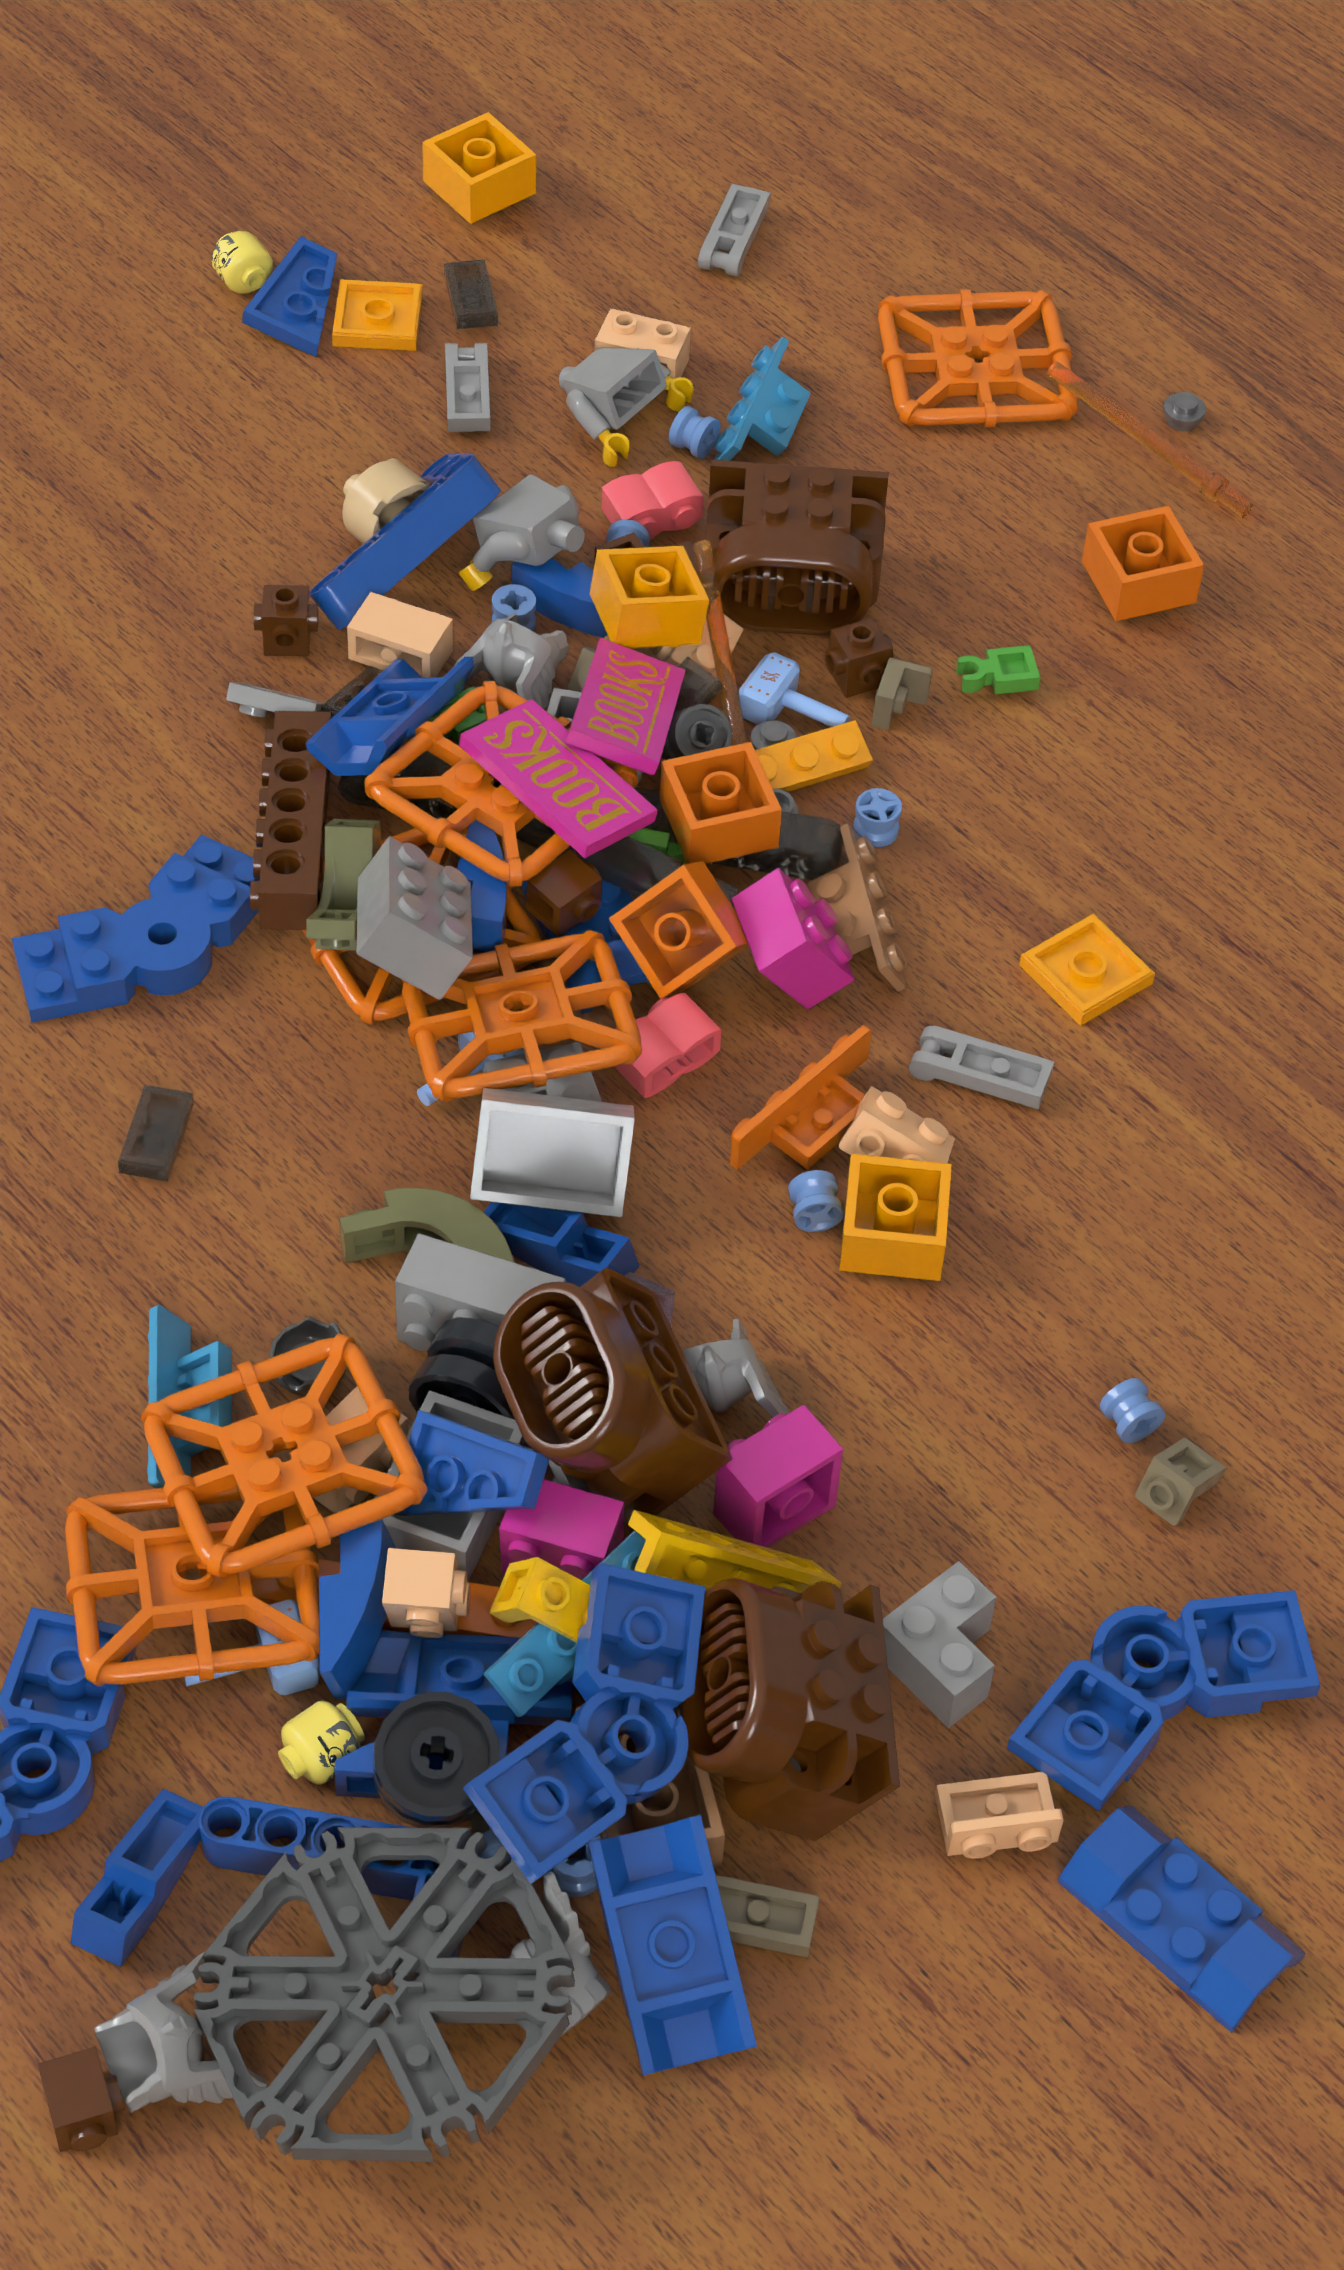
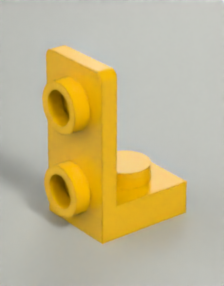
(543, 1594)

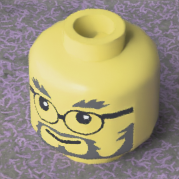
(242, 262)
(318, 1739)

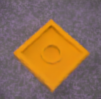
(377, 315)
(1086, 969)

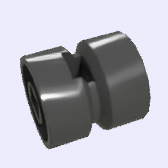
(697, 731)

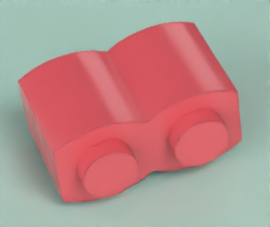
(658, 499)
(673, 1042)

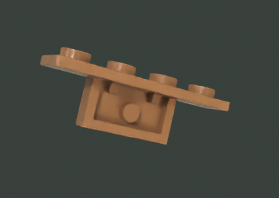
(857, 899)

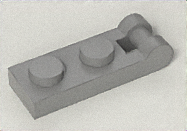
(734, 229)
(467, 388)
(981, 1066)

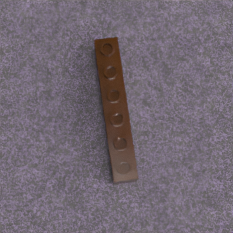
(293, 824)

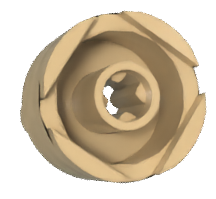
(378, 496)

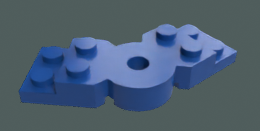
(155, 943)
(1215, 1658)
(52, 1724)
(575, 1776)

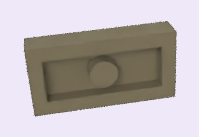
(768, 1915)

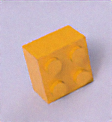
(479, 167)
(649, 596)
(895, 1217)

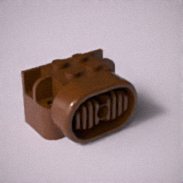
(796, 544)
(607, 1391)
(793, 1704)

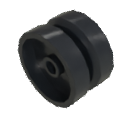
(461, 1367)
(428, 1727)

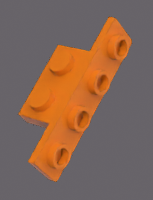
(812, 1111)

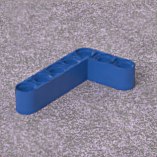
(456, 495)
(262, 1822)

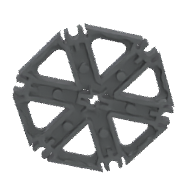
(350, 2017)

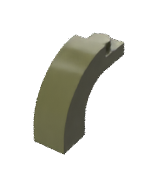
(348, 851)
(422, 1212)

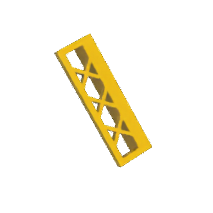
(708, 1557)

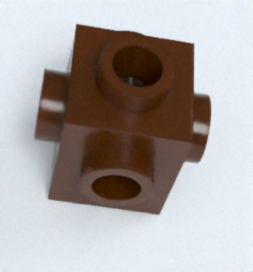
(286, 620)
(858, 656)

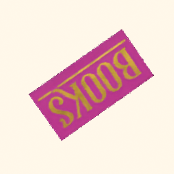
(626, 706)
(557, 780)

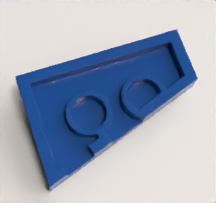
(295, 297)
(472, 1469)

